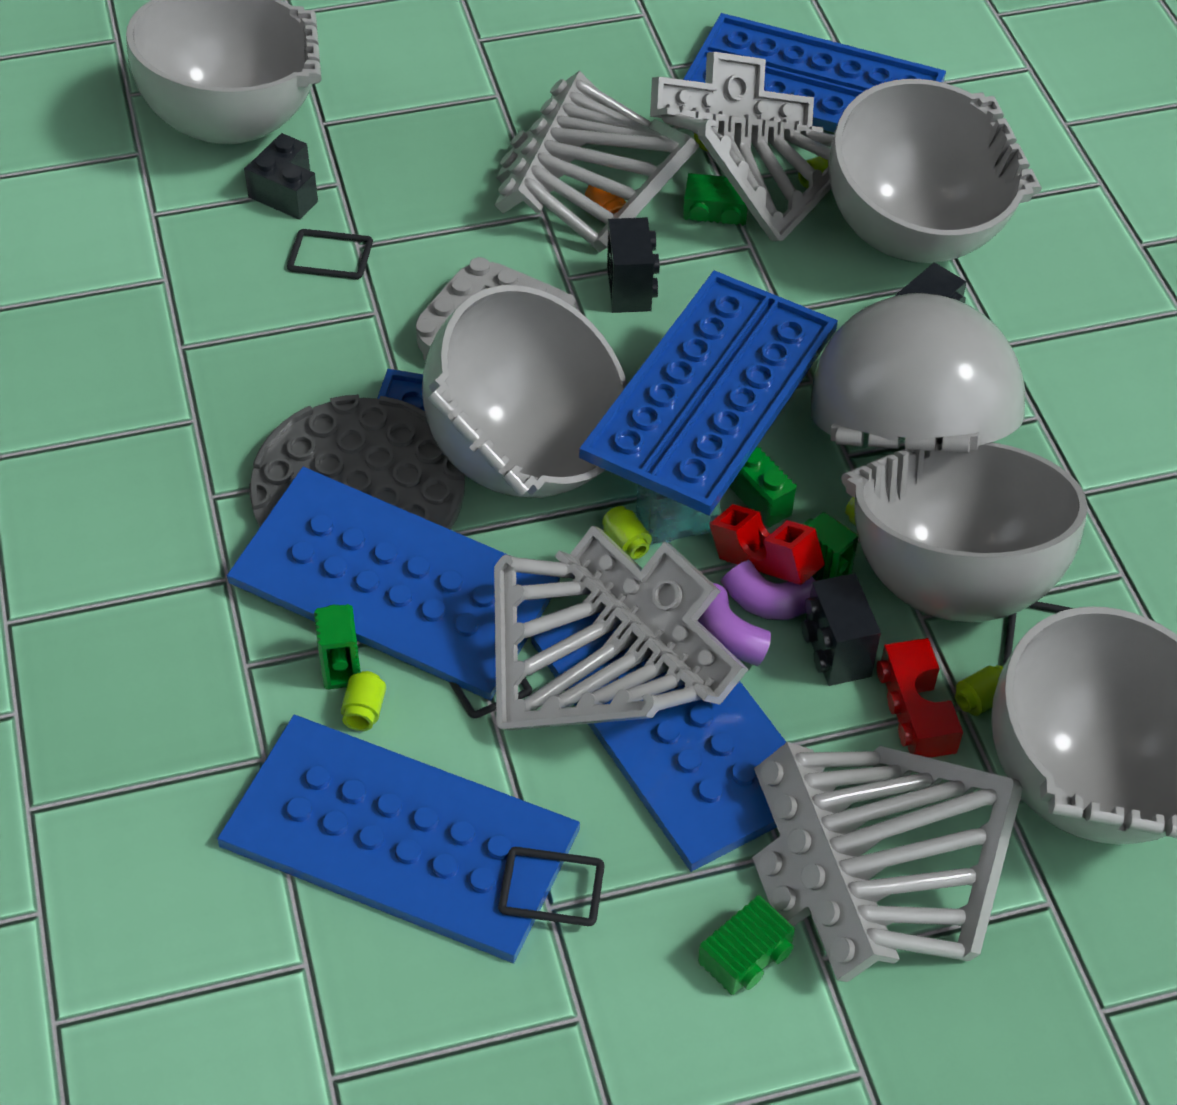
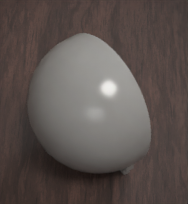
(224, 64)
(927, 170)
(918, 373)
(519, 390)
(967, 529)
(1093, 724)

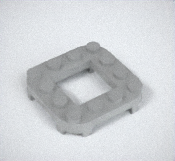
(468, 281)

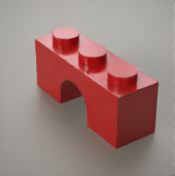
(787, 553)
(924, 725)

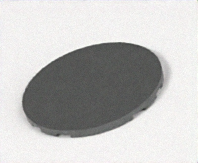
(365, 444)

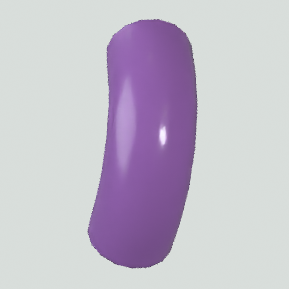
(763, 597)
(738, 636)

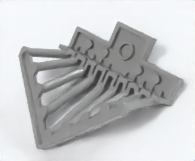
(735, 111)
(578, 116)
(652, 612)
(820, 861)

